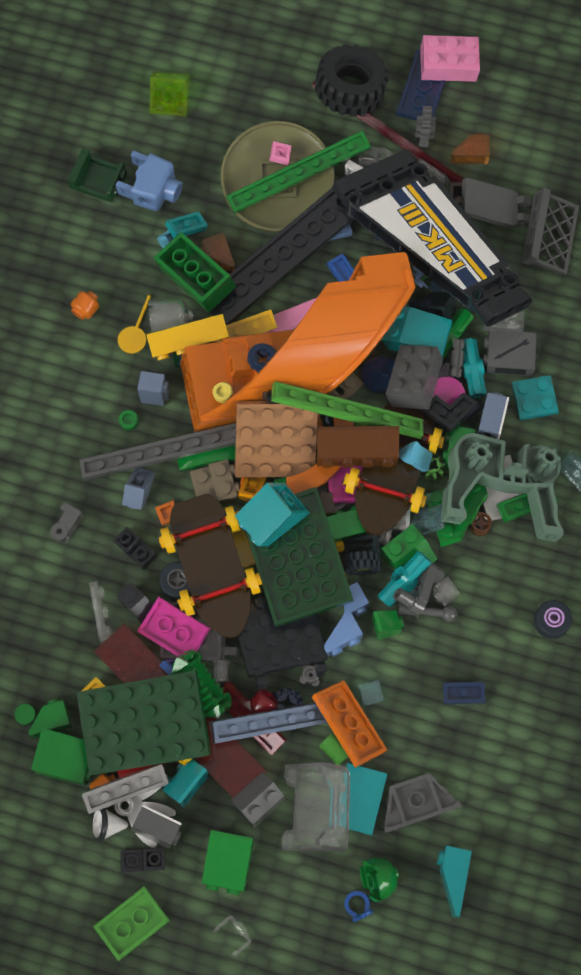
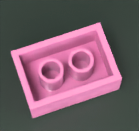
(450, 58)

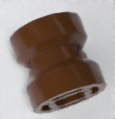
(482, 521)

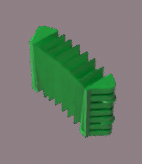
(213, 698)

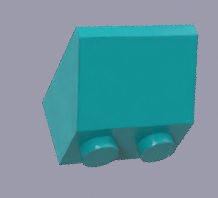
(185, 782)

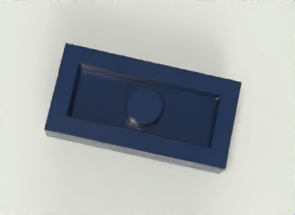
(464, 693)

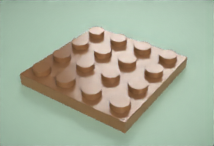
(273, 439)

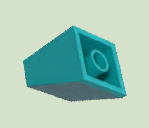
(271, 513)

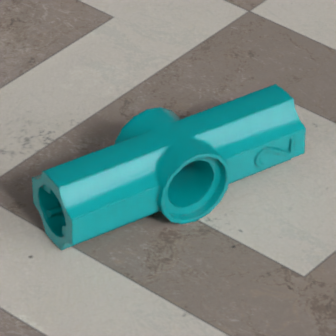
(473, 369)
(405, 577)

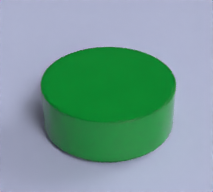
(128, 420)
(25, 714)

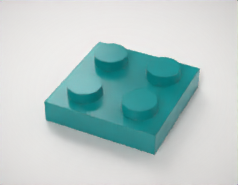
(535, 397)

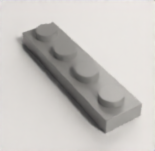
(124, 788)

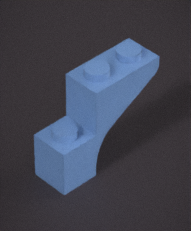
(347, 630)

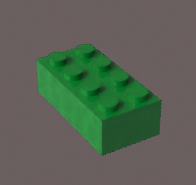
(195, 272)

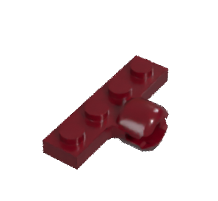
(261, 702)

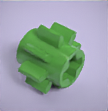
(435, 472)

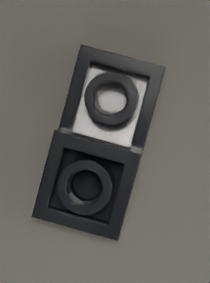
(135, 548)
(142, 860)

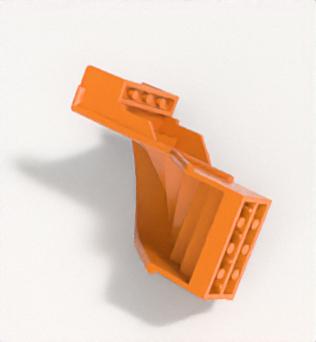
(315, 356)

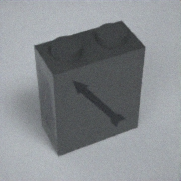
(510, 353)

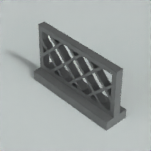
(538, 227)

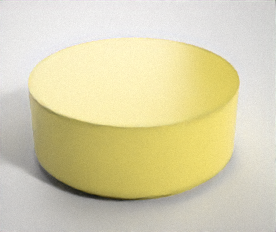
(222, 392)

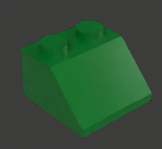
(405, 546)

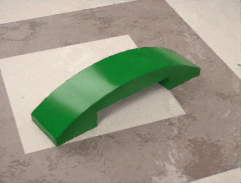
(194, 461)

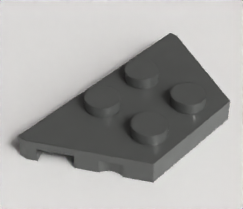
(417, 801)

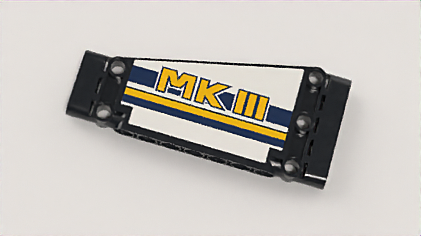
(422, 219)

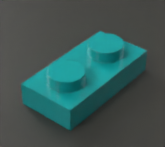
(186, 224)

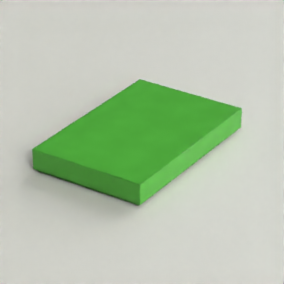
(131, 923)

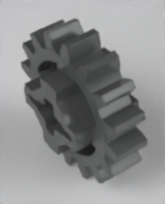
(425, 126)

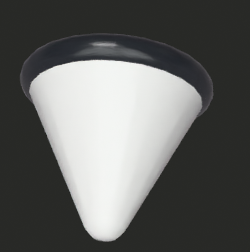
(106, 824)

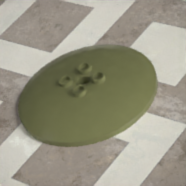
(249, 161)

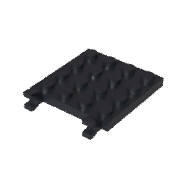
(279, 648)

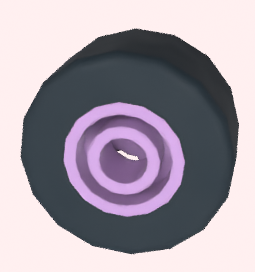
(551, 626)

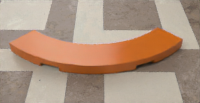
(317, 474)

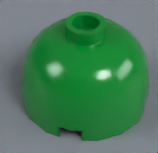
(379, 877)

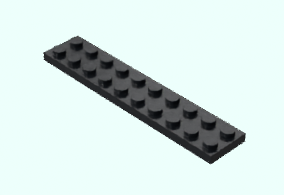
(283, 254)

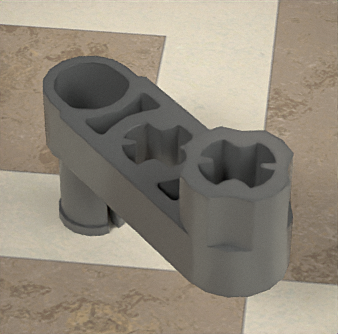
(419, 596)

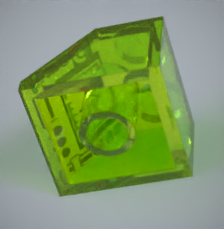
(169, 93)

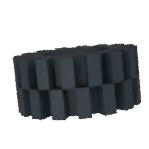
(362, 563)

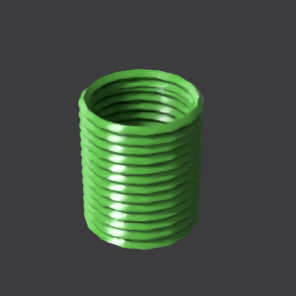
(334, 749)

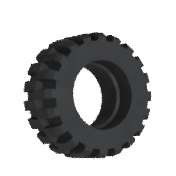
(353, 62)

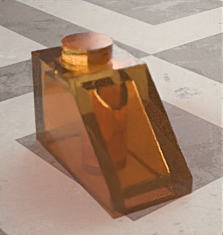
(472, 150)
(218, 250)

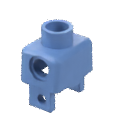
(153, 182)

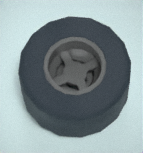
(170, 578)

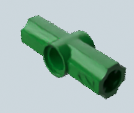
(460, 323)

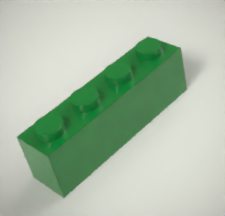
(345, 525)

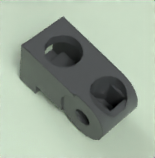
(67, 524)

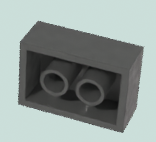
(414, 377)

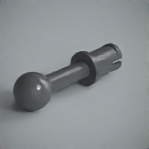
(447, 613)

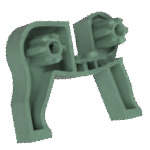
(481, 461)

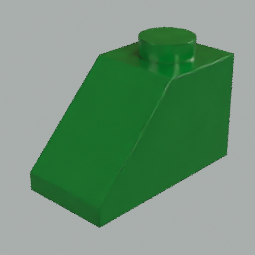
(387, 624)
(51, 717)

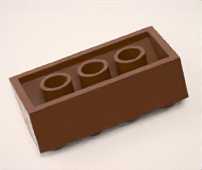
(357, 446)

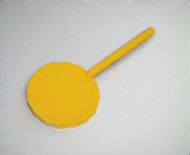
(133, 338)

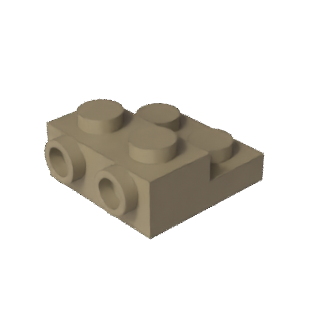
(216, 481)

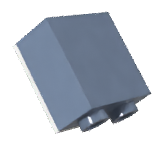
(493, 415)

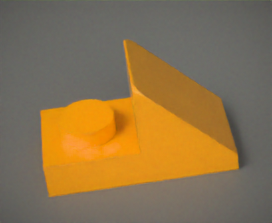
(250, 487)

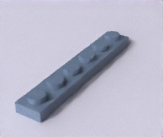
(266, 722)

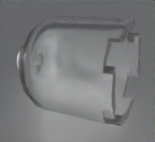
(168, 313)

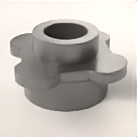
(314, 680)

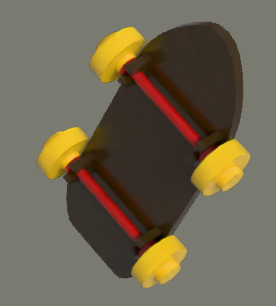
(387, 492)
(211, 564)

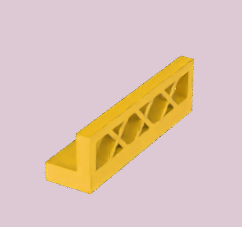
(252, 325)

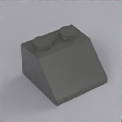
(258, 799)

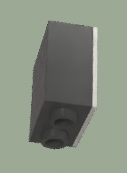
(157, 827)

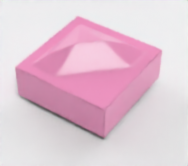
(280, 153)

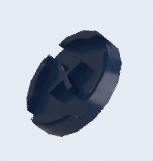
(377, 373)

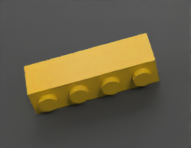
(190, 334)

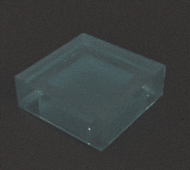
(371, 693)

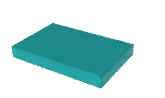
(365, 797)

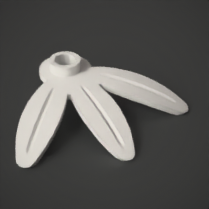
(134, 807)

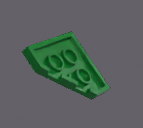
(454, 532)

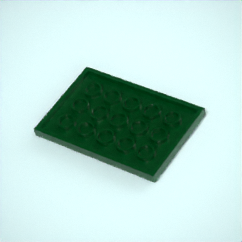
(302, 567)
(143, 723)

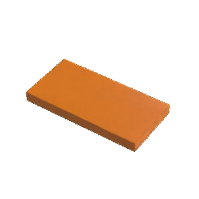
(349, 723)

